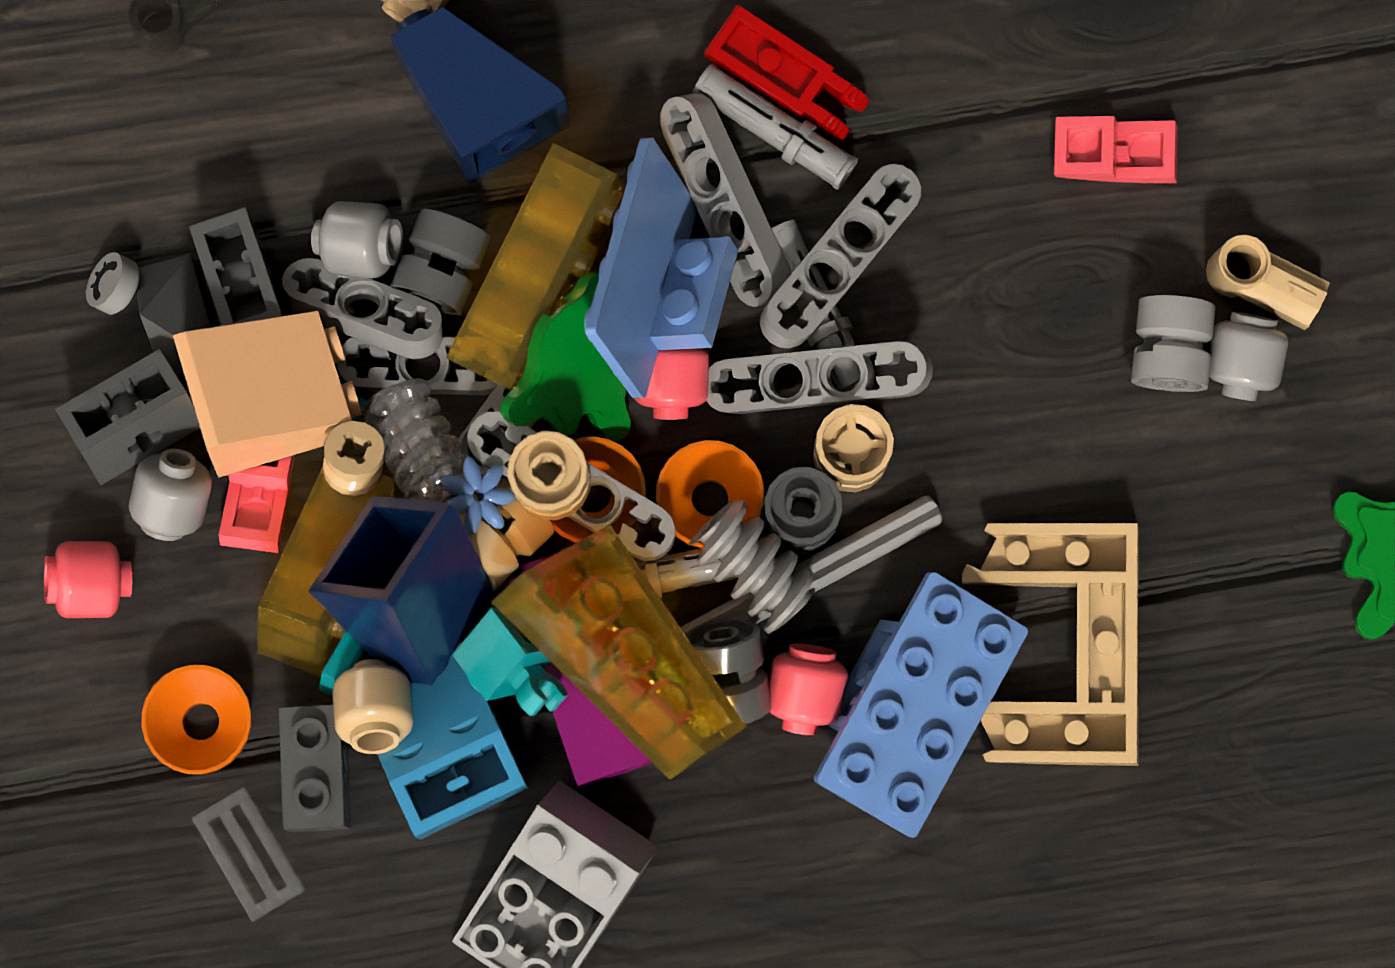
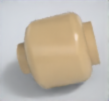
(373, 706)

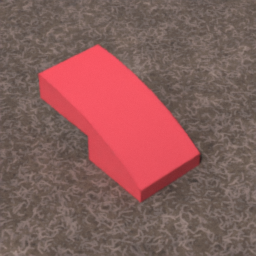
(1116, 151)
(257, 506)

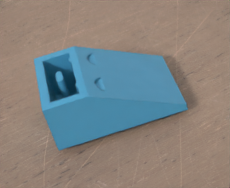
(452, 757)

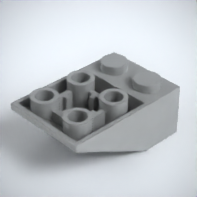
(555, 886)

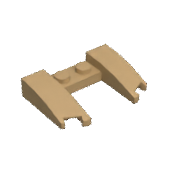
(1105, 570)

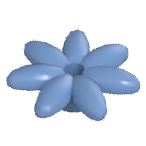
(484, 489)

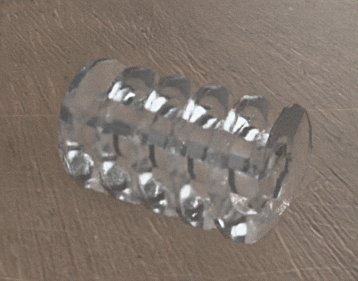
(415, 439)

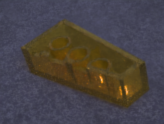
(537, 264)
(622, 650)

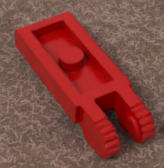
(782, 71)

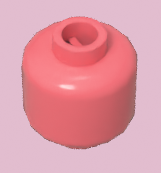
(677, 383)
(86, 579)
(807, 688)

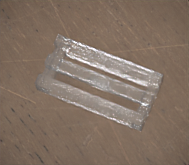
(274, 897)

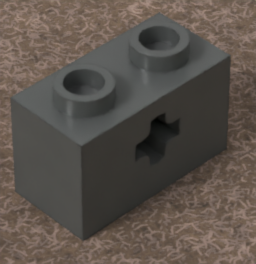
(236, 268)
(129, 417)
(313, 770)

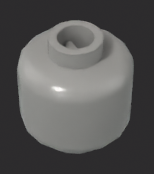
(358, 239)
(1247, 355)
(170, 494)

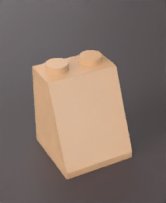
(265, 388)

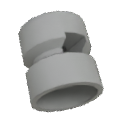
(1173, 343)

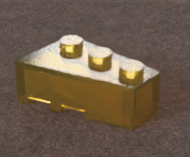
(290, 620)

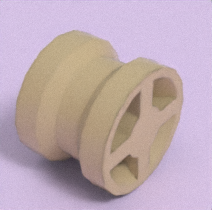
(348, 471)

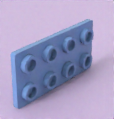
(655, 280)
(917, 702)

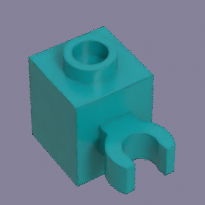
(506, 663)

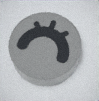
(112, 283)

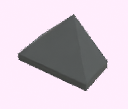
(171, 304)

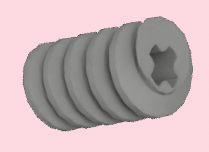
(755, 564)

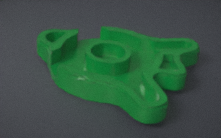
(568, 374)
(1370, 558)

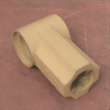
(1272, 282)

